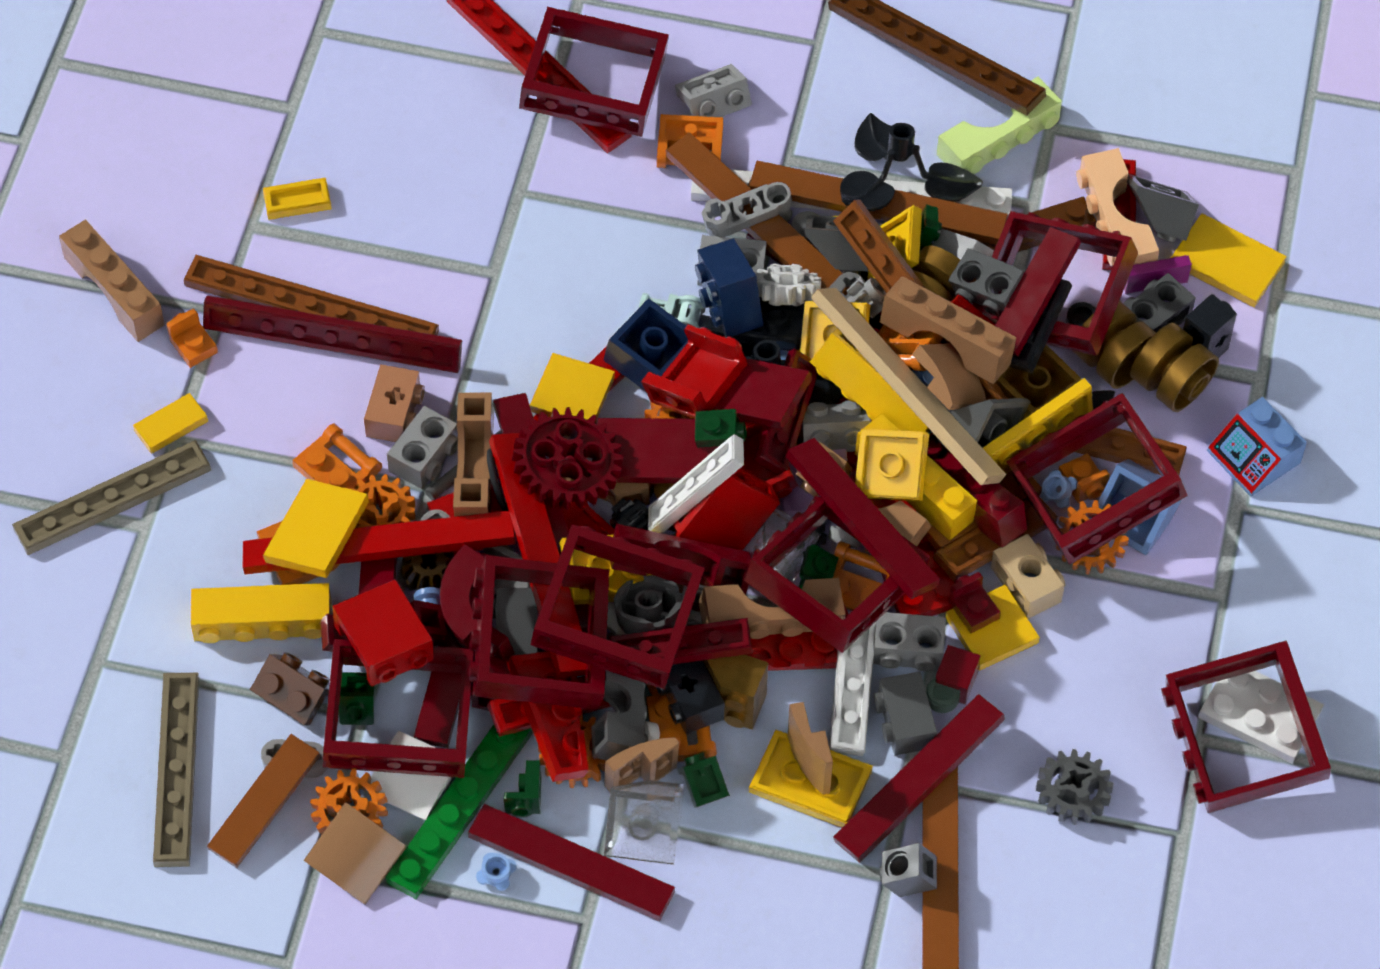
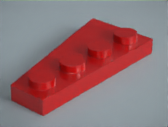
(795, 652)
(554, 726)

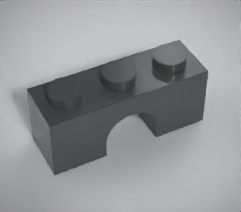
(626, 725)

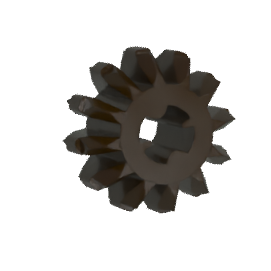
(417, 570)

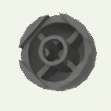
(647, 605)

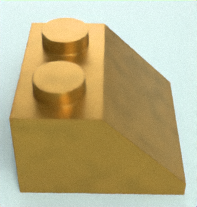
(742, 687)

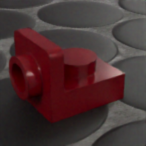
(973, 602)

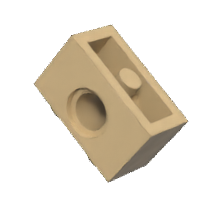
(1031, 593)

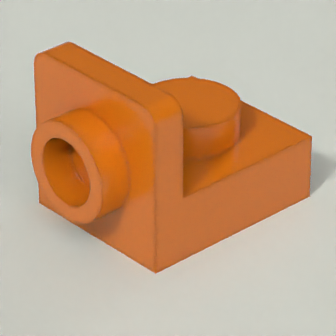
(190, 338)
(1090, 480)

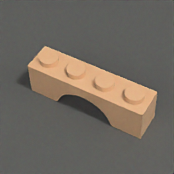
(1104, 180)

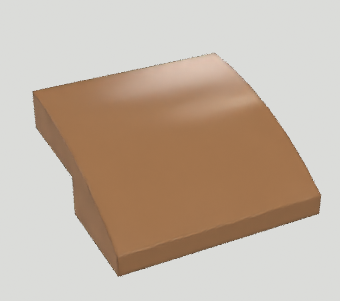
(951, 382)
(810, 749)
(645, 760)
(355, 853)

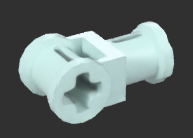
(679, 307)

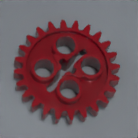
(567, 458)

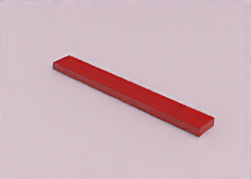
(518, 46)
(404, 540)
(535, 542)

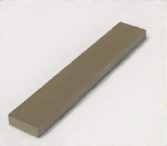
(111, 497)
(176, 770)

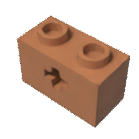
(393, 402)

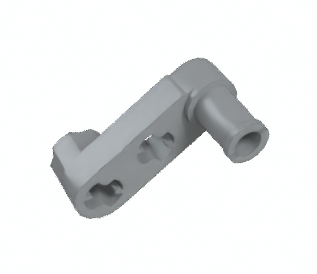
(768, 203)

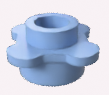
(1050, 486)
(496, 861)

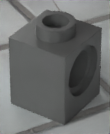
(909, 870)

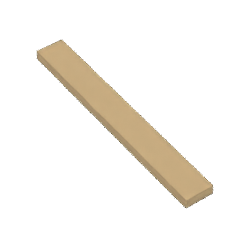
(908, 386)

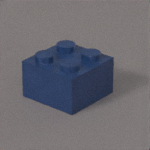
(729, 288)
(646, 343)

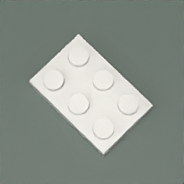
(1256, 712)

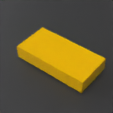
(297, 198)
(170, 423)

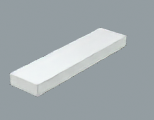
(696, 485)
(852, 696)

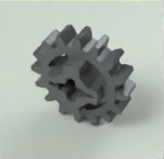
(1072, 790)

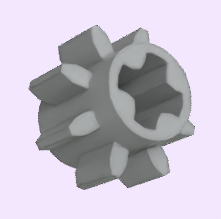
(867, 292)

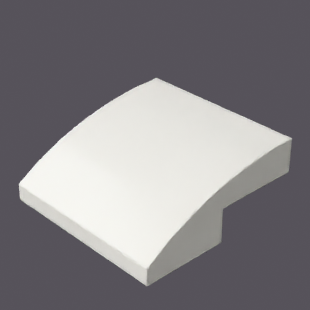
(410, 791)

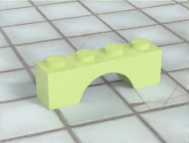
(975, 146)

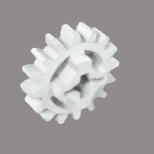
(787, 284)

